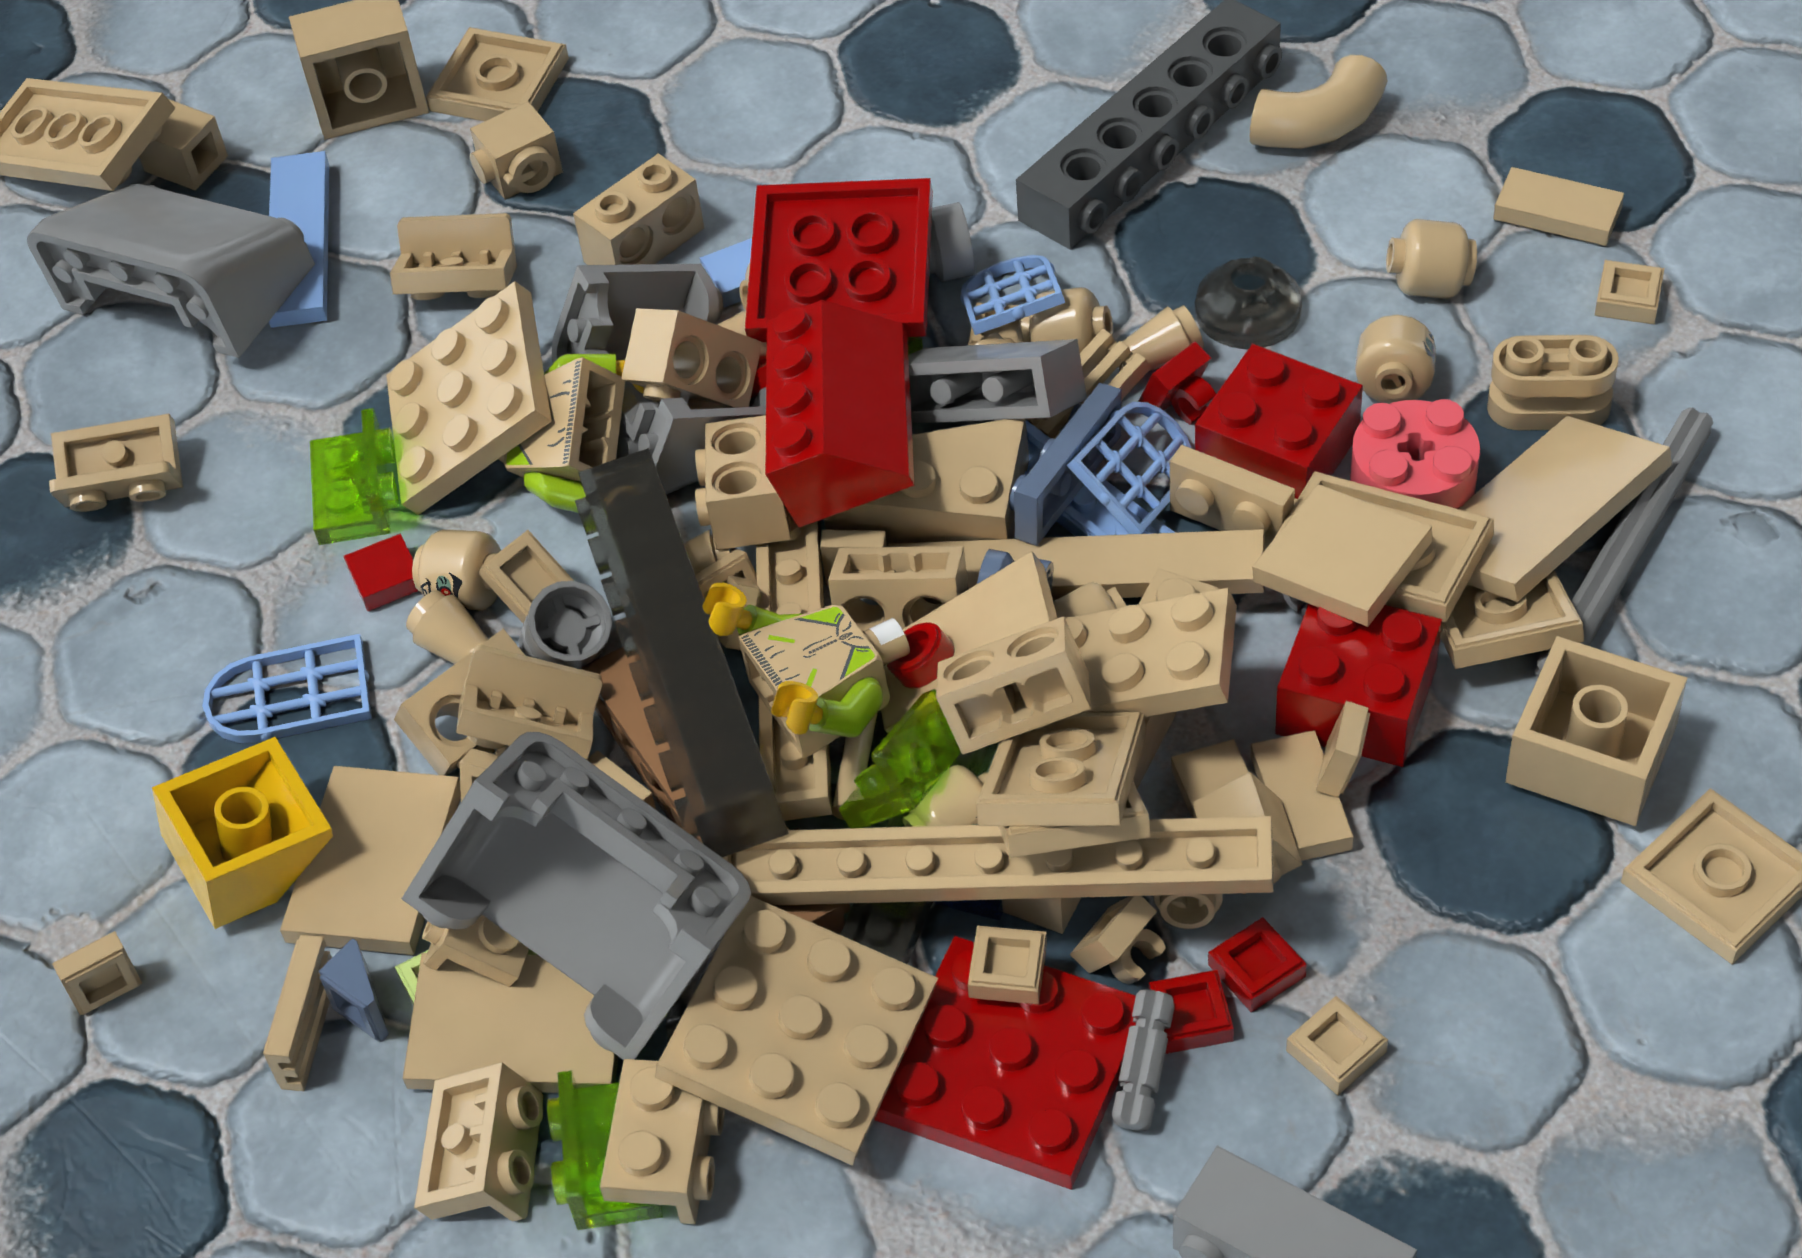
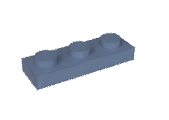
(1050, 484)

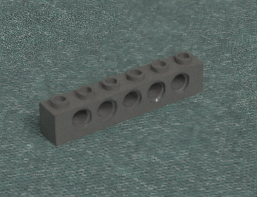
(1148, 123)

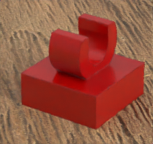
(1181, 384)

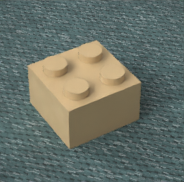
(358, 65)
(1595, 730)

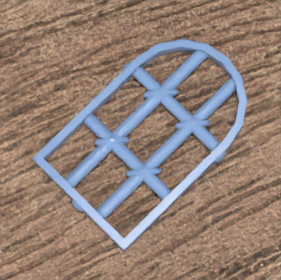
(1040, 267)
(1115, 463)
(313, 699)

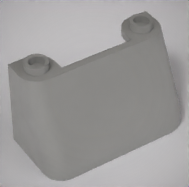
(176, 249)
(600, 321)
(583, 883)

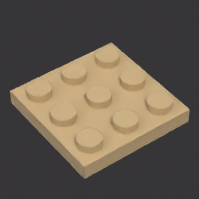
(467, 398)
(797, 1029)

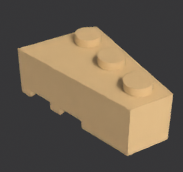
(958, 491)

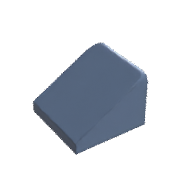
(353, 991)

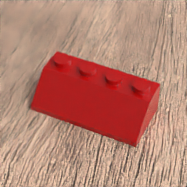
(836, 409)

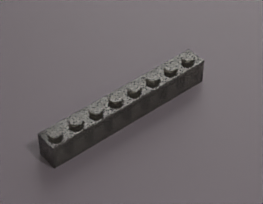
(680, 658)

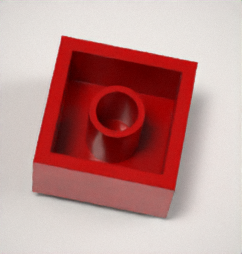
(1281, 418)
(1371, 666)

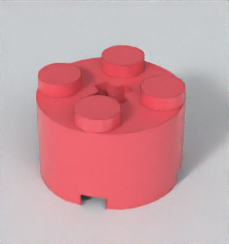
(1417, 451)

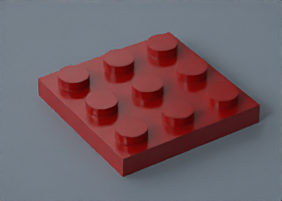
(844, 246)
(1012, 1076)

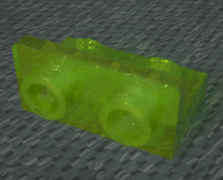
(353, 483)
(905, 765)
(583, 1124)

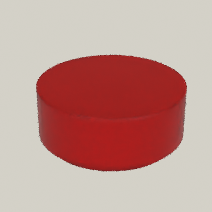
(927, 647)

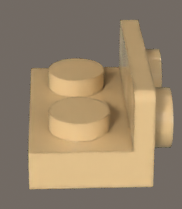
(480, 1144)

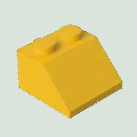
(241, 829)

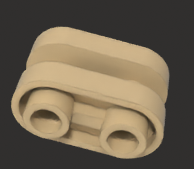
(1551, 377)

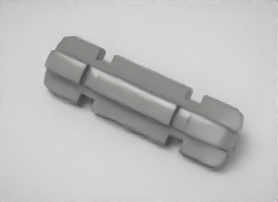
(1143, 1060)

